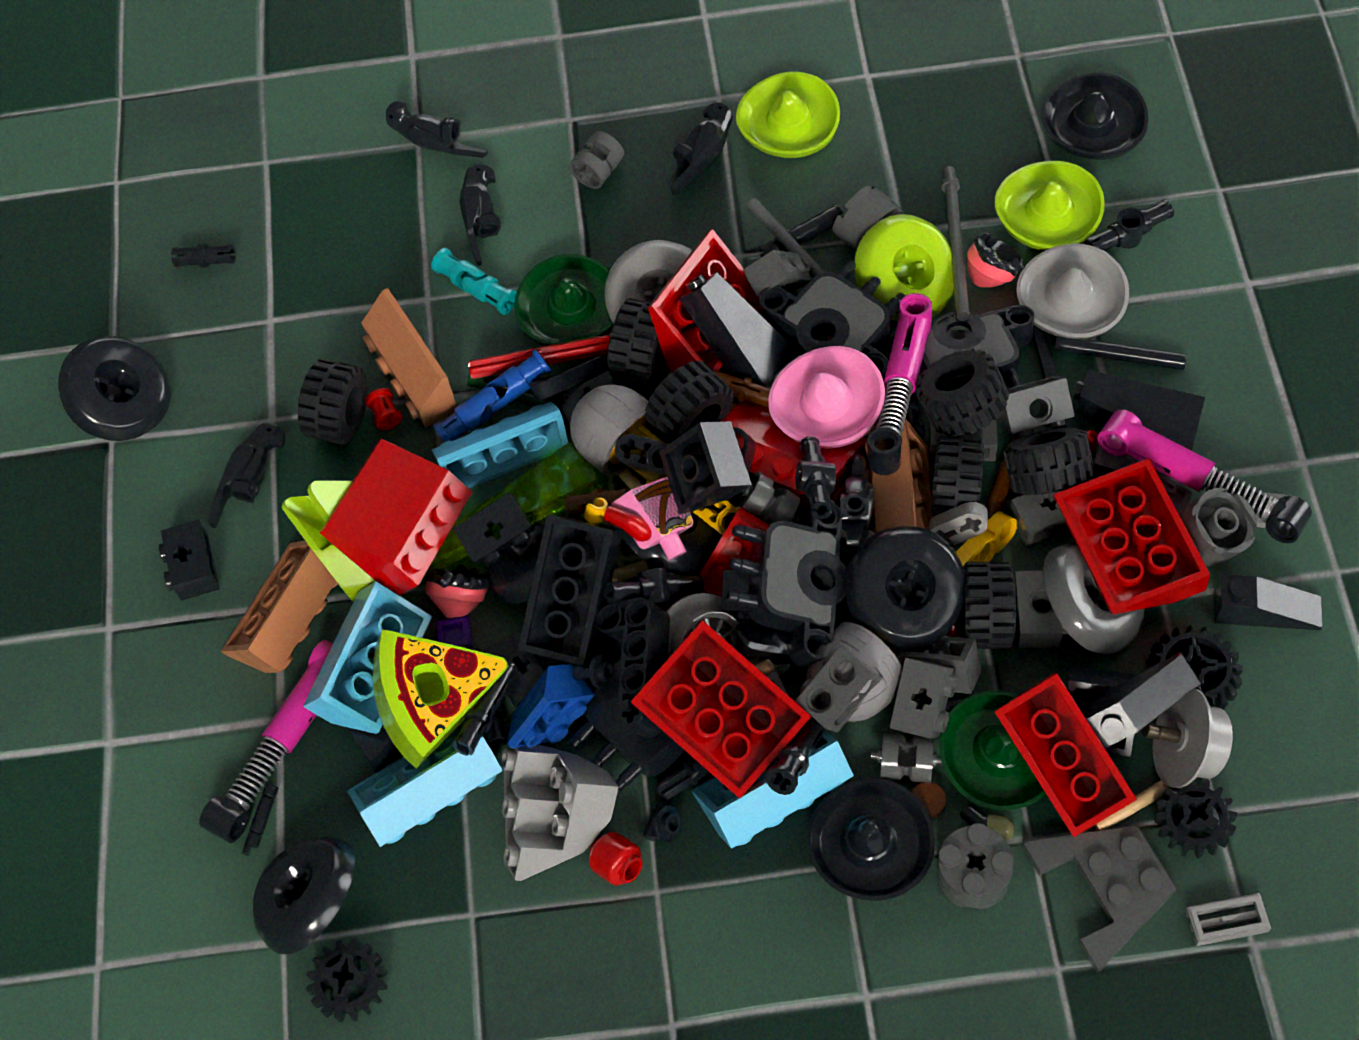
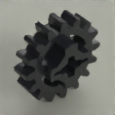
(1204, 827)
(338, 966)

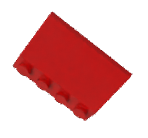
(675, 329)
(779, 454)
(396, 516)
(1133, 539)
(720, 709)

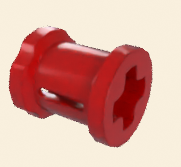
(383, 409)

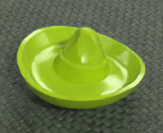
(789, 115)
(1050, 204)
(908, 259)

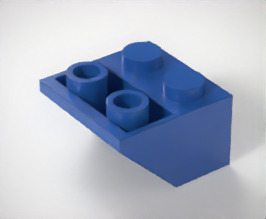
(549, 708)

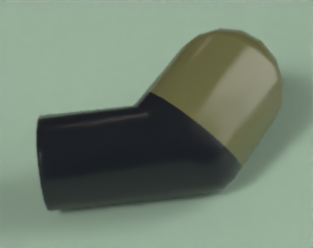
(998, 823)

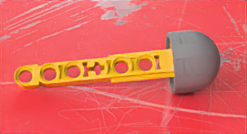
(604, 418)
(880, 656)

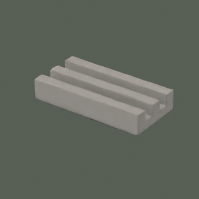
(1197, 926)

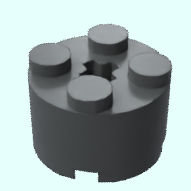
(863, 212)
(1219, 525)
(978, 847)

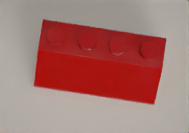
(1065, 754)

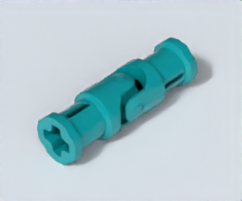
(473, 281)

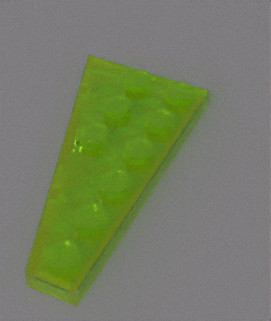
(538, 491)

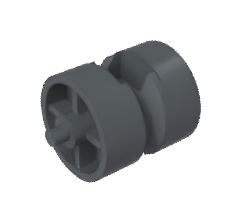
(597, 159)
(767, 502)
(906, 757)

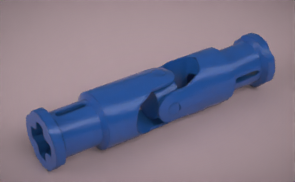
(482, 405)

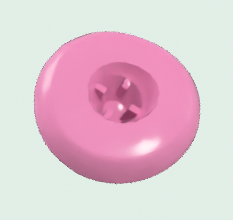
(828, 396)

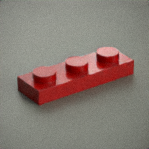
(727, 548)

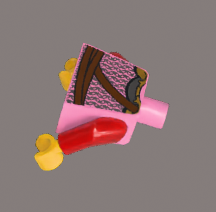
(646, 515)

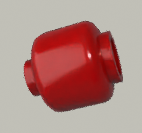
(615, 858)

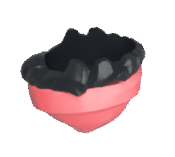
(992, 261)
(456, 591)

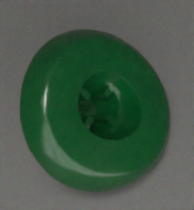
(563, 300)
(983, 757)

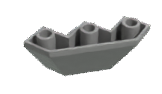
(551, 807)

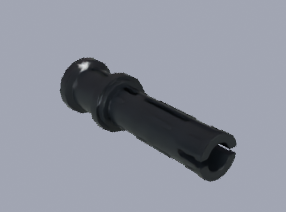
(794, 759)

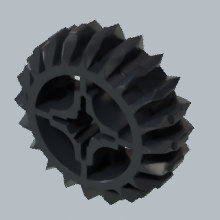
(1219, 666)

